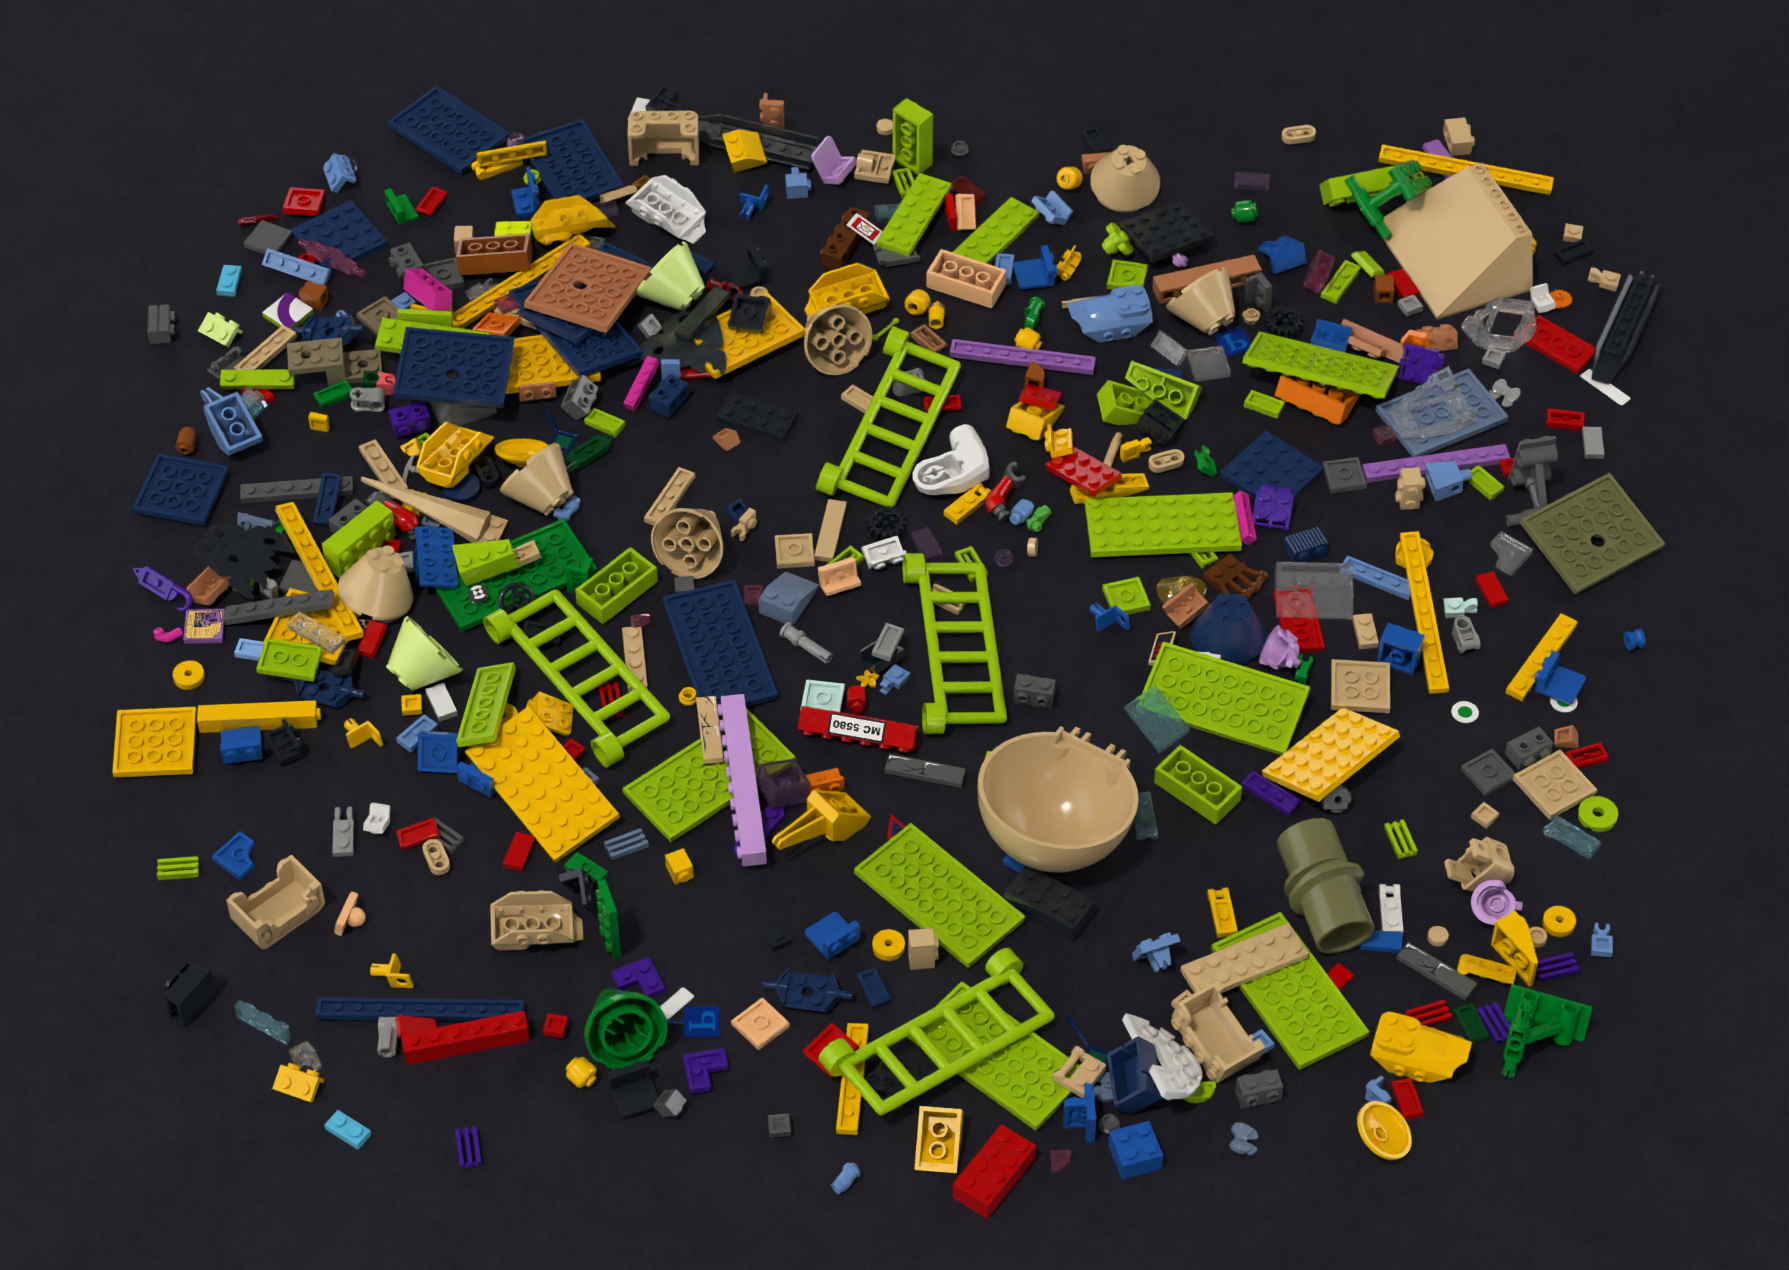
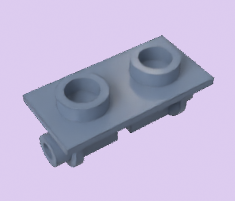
(249, 521)

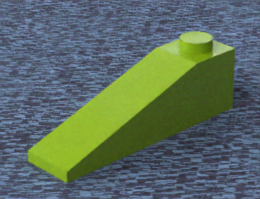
(1169, 390)

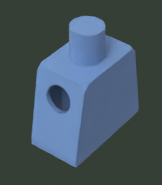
(1445, 479)

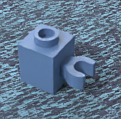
(797, 184)

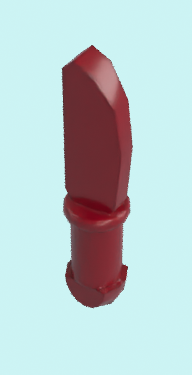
(257, 219)

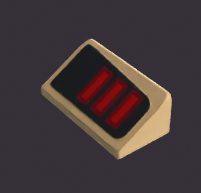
(1168, 637)

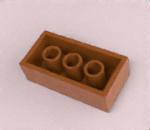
(494, 254)

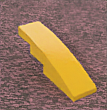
(1128, 485)

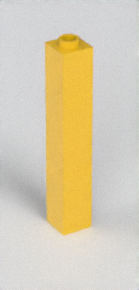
(264, 715)

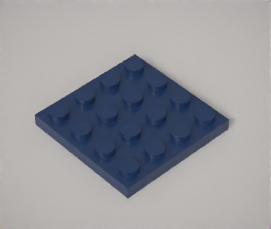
(342, 229)
(1272, 464)
(180, 489)

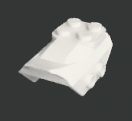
(671, 207)

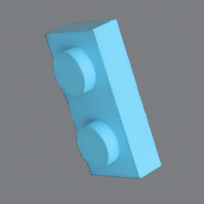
(229, 280)
(347, 1129)

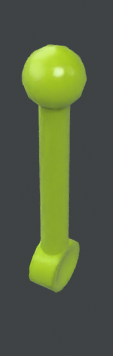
(875, 338)

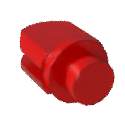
(856, 698)

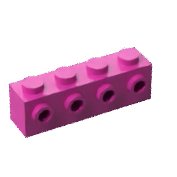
(427, 290)

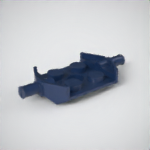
(320, 328)
(337, 696)
(793, 985)

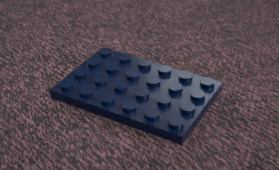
(448, 129)
(573, 163)

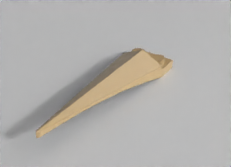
(469, 522)

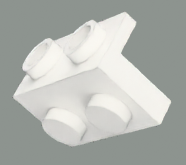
(883, 552)

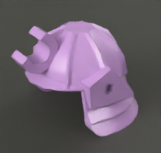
(1280, 650)
(1492, 901)

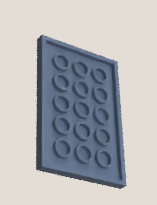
(1477, 397)

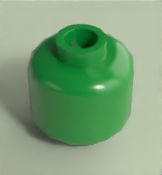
(1245, 211)

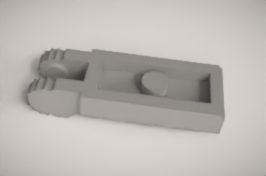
(343, 834)

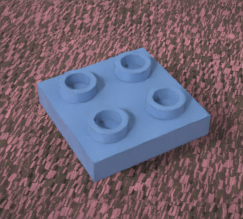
(1157, 951)

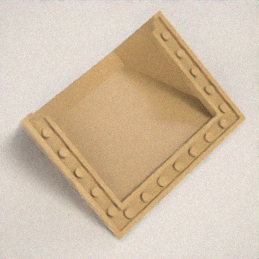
(1462, 243)

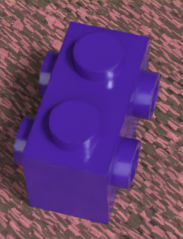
(409, 419)

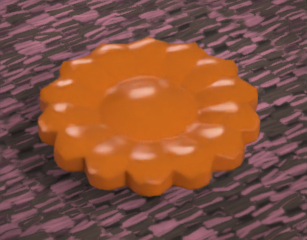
(1561, 298)

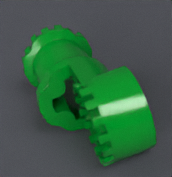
(1032, 312)

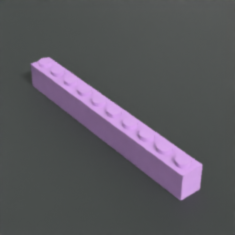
(743, 780)

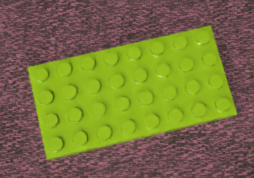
(1321, 365)
(1162, 524)
(1229, 698)
(687, 791)
(939, 895)
(1300, 1003)
(1015, 1075)

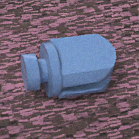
(1021, 511)

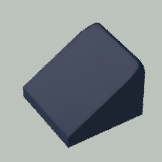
(735, 510)

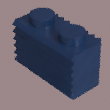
(1306, 545)

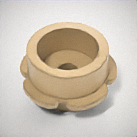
(1251, 316)

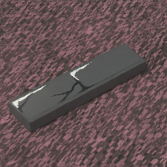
(925, 770)
(1437, 971)

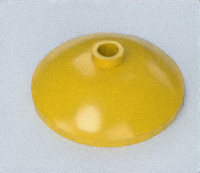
(518, 450)
(1384, 1130)

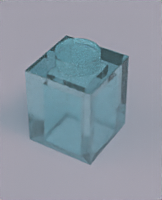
(253, 402)

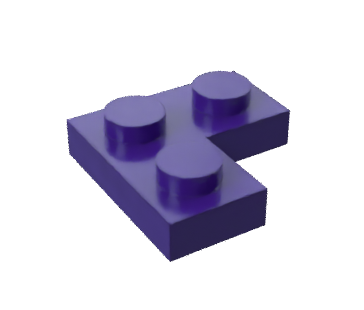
(639, 973)
(700, 1064)

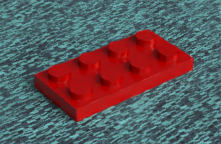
(1084, 472)

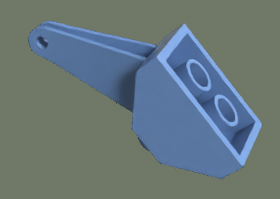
(230, 421)

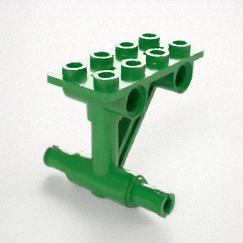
(1406, 181)
(1539, 1016)

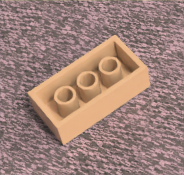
(966, 278)

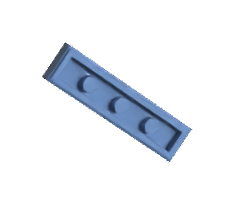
(296, 267)
(1379, 578)

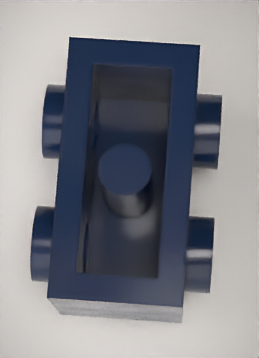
(668, 396)

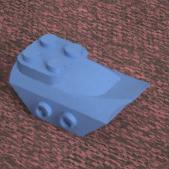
(1113, 315)

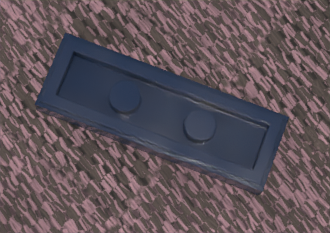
(327, 498)

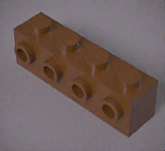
(842, 242)

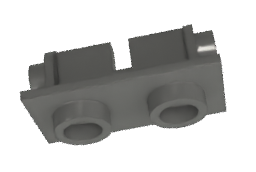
(226, 363)

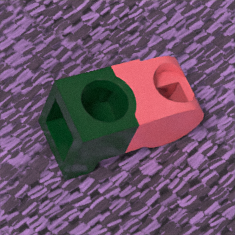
(379, 380)

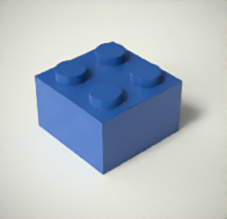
(1400, 648)
(1135, 1150)

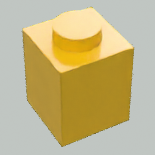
(679, 866)

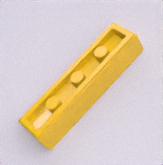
(511, 153)

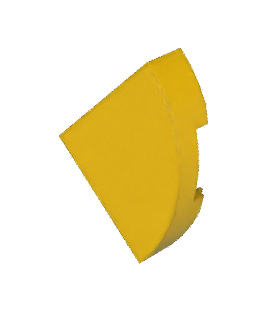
(412, 448)

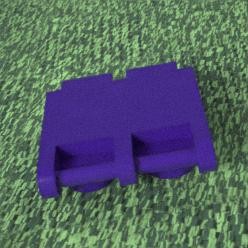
(1420, 363)
(1273, 507)

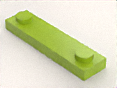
(256, 379)

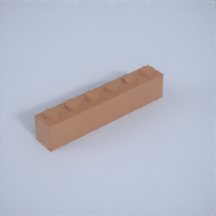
(1171, 284)

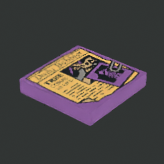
(204, 626)

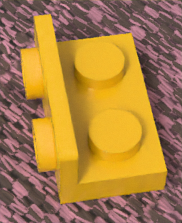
(1058, 442)

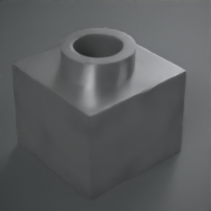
(669, 1103)

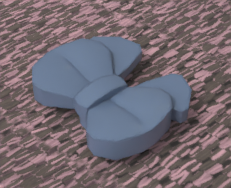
(1103, 1092)
(1243, 1133)

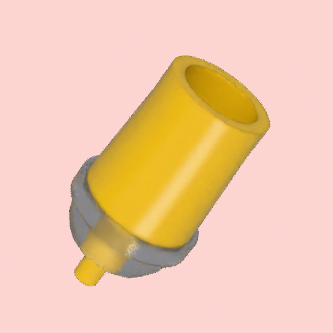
(936, 315)

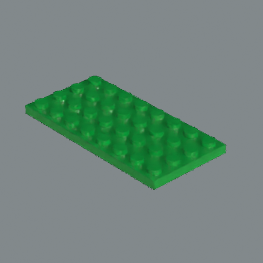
(557, 549)

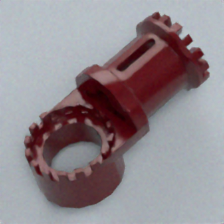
(725, 285)

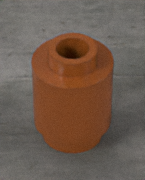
(186, 440)

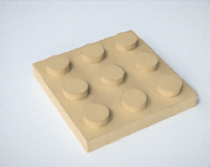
(1360, 686)
(1554, 784)

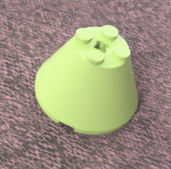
(673, 280)
(419, 658)

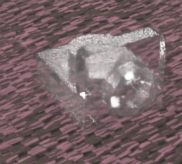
(305, 1055)

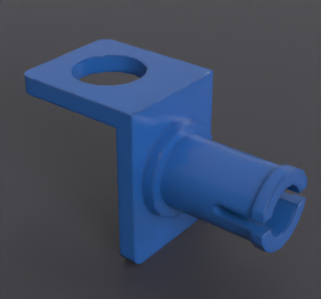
(751, 202)
(1107, 617)

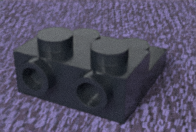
(749, 313)
(1159, 422)

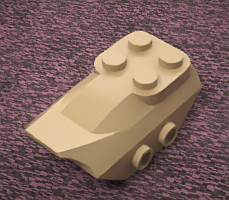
(533, 919)

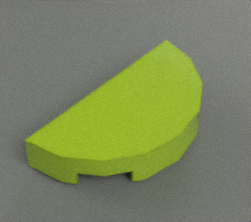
(1203, 1093)

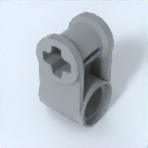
(902, 389)
(370, 399)
(1465, 634)

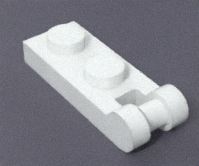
(1390, 908)

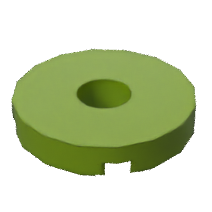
(1598, 804)

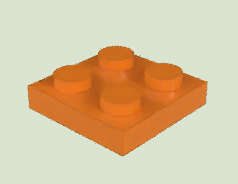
(498, 324)

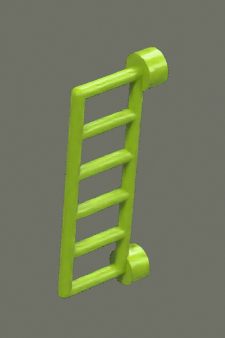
(896, 347)
(936, 714)
(605, 746)
(1003, 968)

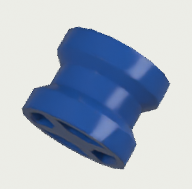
(1634, 639)

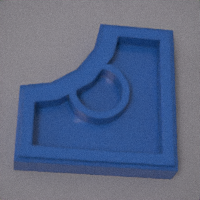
(235, 856)

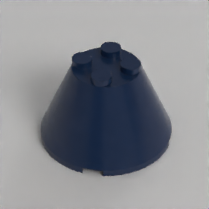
(1229, 629)

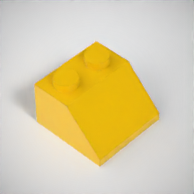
(744, 149)

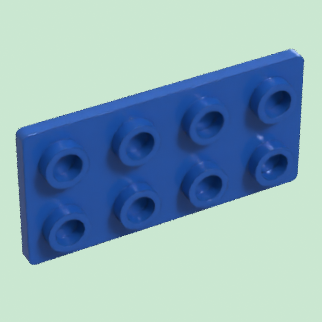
(435, 557)

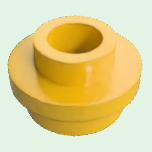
(685, 693)

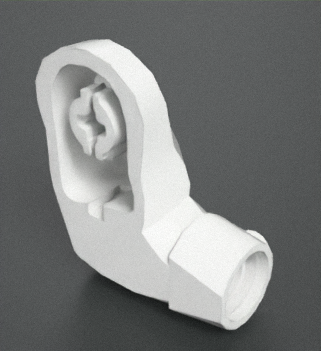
(957, 469)

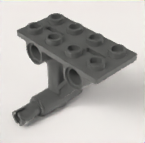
(1532, 470)

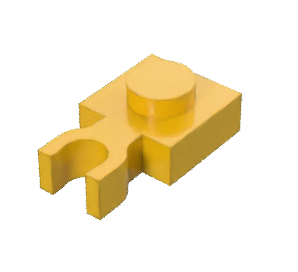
(1133, 449)

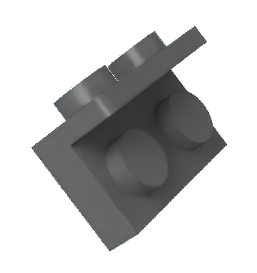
(1258, 291)

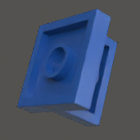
(438, 751)
(1081, 1113)

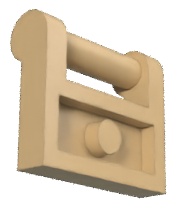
(1087, 1072)

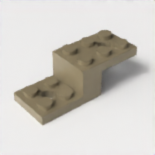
(329, 357)

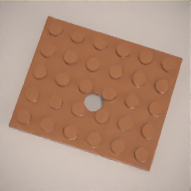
(609, 287)

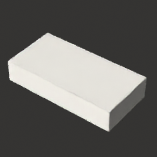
(441, 702)

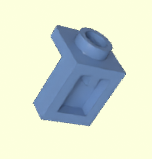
(1375, 1092)

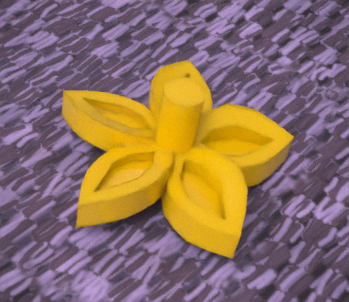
(868, 679)

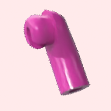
(167, 637)

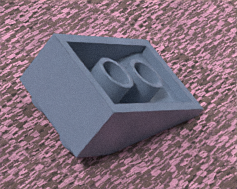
(786, 598)

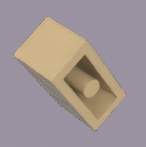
(1458, 136)
(922, 948)

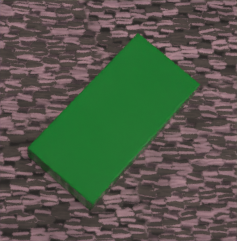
(333, 394)

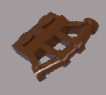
(1228, 571)

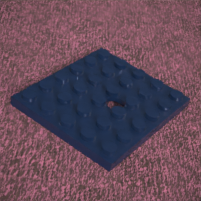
(431, 354)

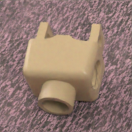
(1484, 858)

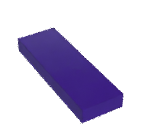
(1271, 793)

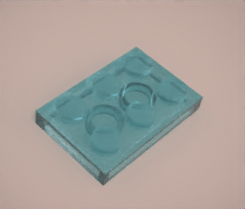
(1157, 719)

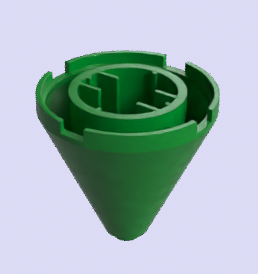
(624, 1028)

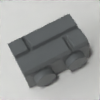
(160, 324)

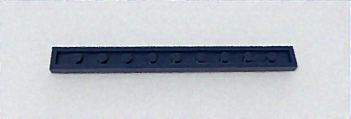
(424, 1008)

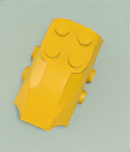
(566, 217)
(848, 285)
(449, 453)
(1417, 1050)

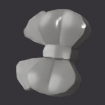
(1510, 395)

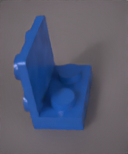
(525, 198)

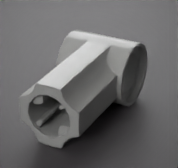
(387, 1036)

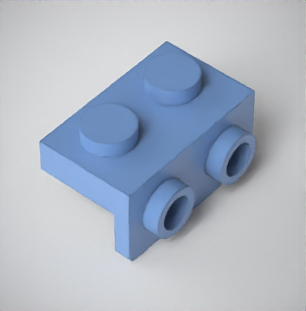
(338, 171)
(1053, 208)

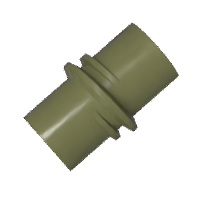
(1324, 886)

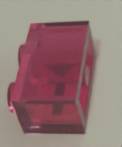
(1319, 271)

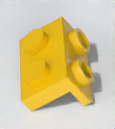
(296, 1082)

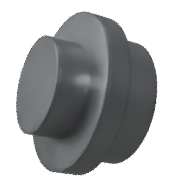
(959, 148)
(1108, 1123)

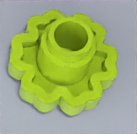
(1116, 241)

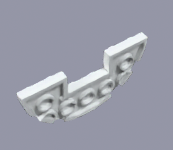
(1179, 1071)

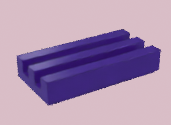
(1554, 964)
(1489, 1009)
(466, 1132)

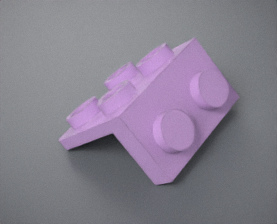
(830, 164)

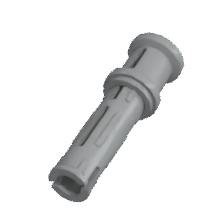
(799, 638)

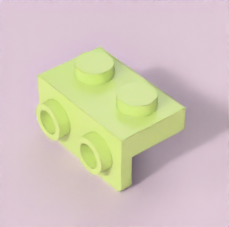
(218, 329)

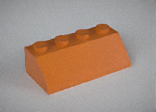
(1319, 399)

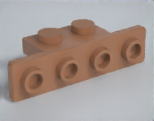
(1373, 343)

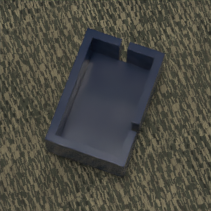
(1130, 1076)

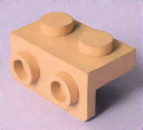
(838, 576)

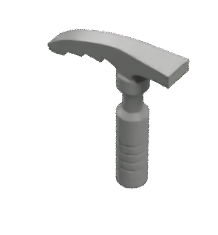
(410, 468)

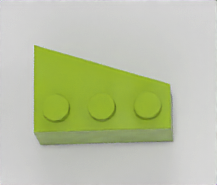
(484, 560)

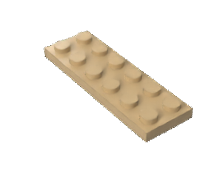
(1246, 960)

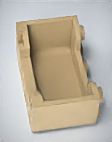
(663, 134)
(278, 905)
(1215, 1033)

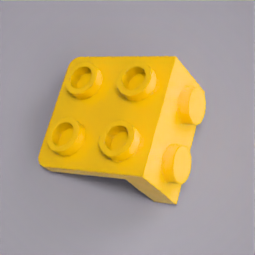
(553, 713)

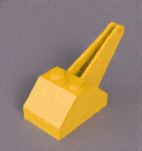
(826, 814)

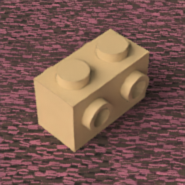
(1410, 488)

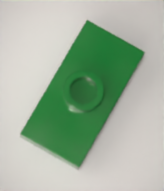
(579, 861)

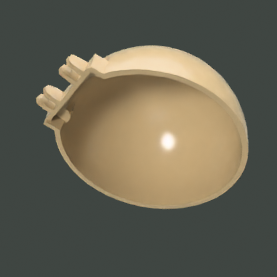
(1056, 799)

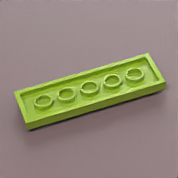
(914, 214)
(998, 231)
(392, 333)
(486, 704)

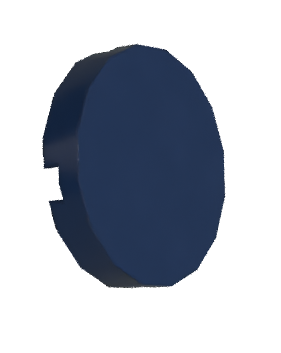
(465, 490)

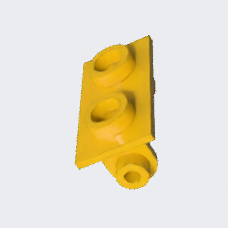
(1070, 258)

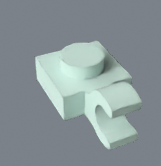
(1456, 607)

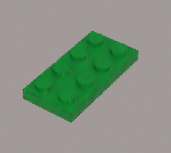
(608, 919)

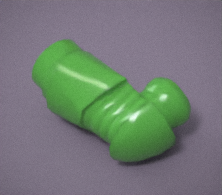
(1038, 518)

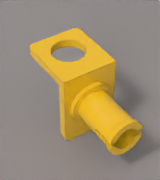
(359, 734)
(391, 971)

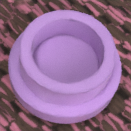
(1180, 260)

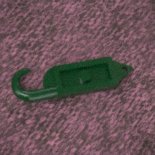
(588, 452)

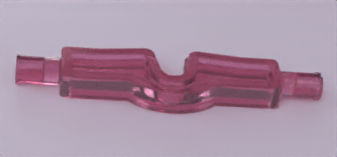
(324, 253)

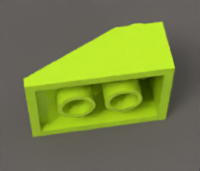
(1122, 403)

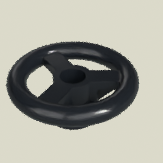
(523, 599)

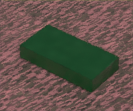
(1471, 1023)

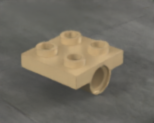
(874, 166)

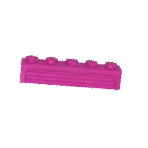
(641, 383)
(1244, 517)

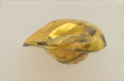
(1171, 586)

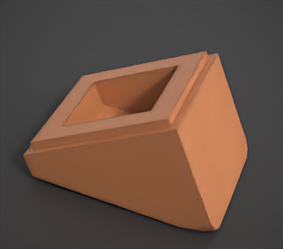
(727, 438)
(1566, 737)

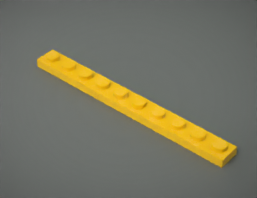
(1451, 166)
(538, 269)
(318, 569)
(1424, 612)

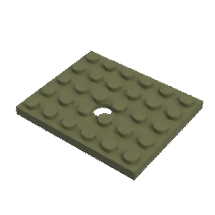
(1596, 510)

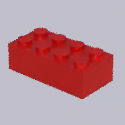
(994, 1171)

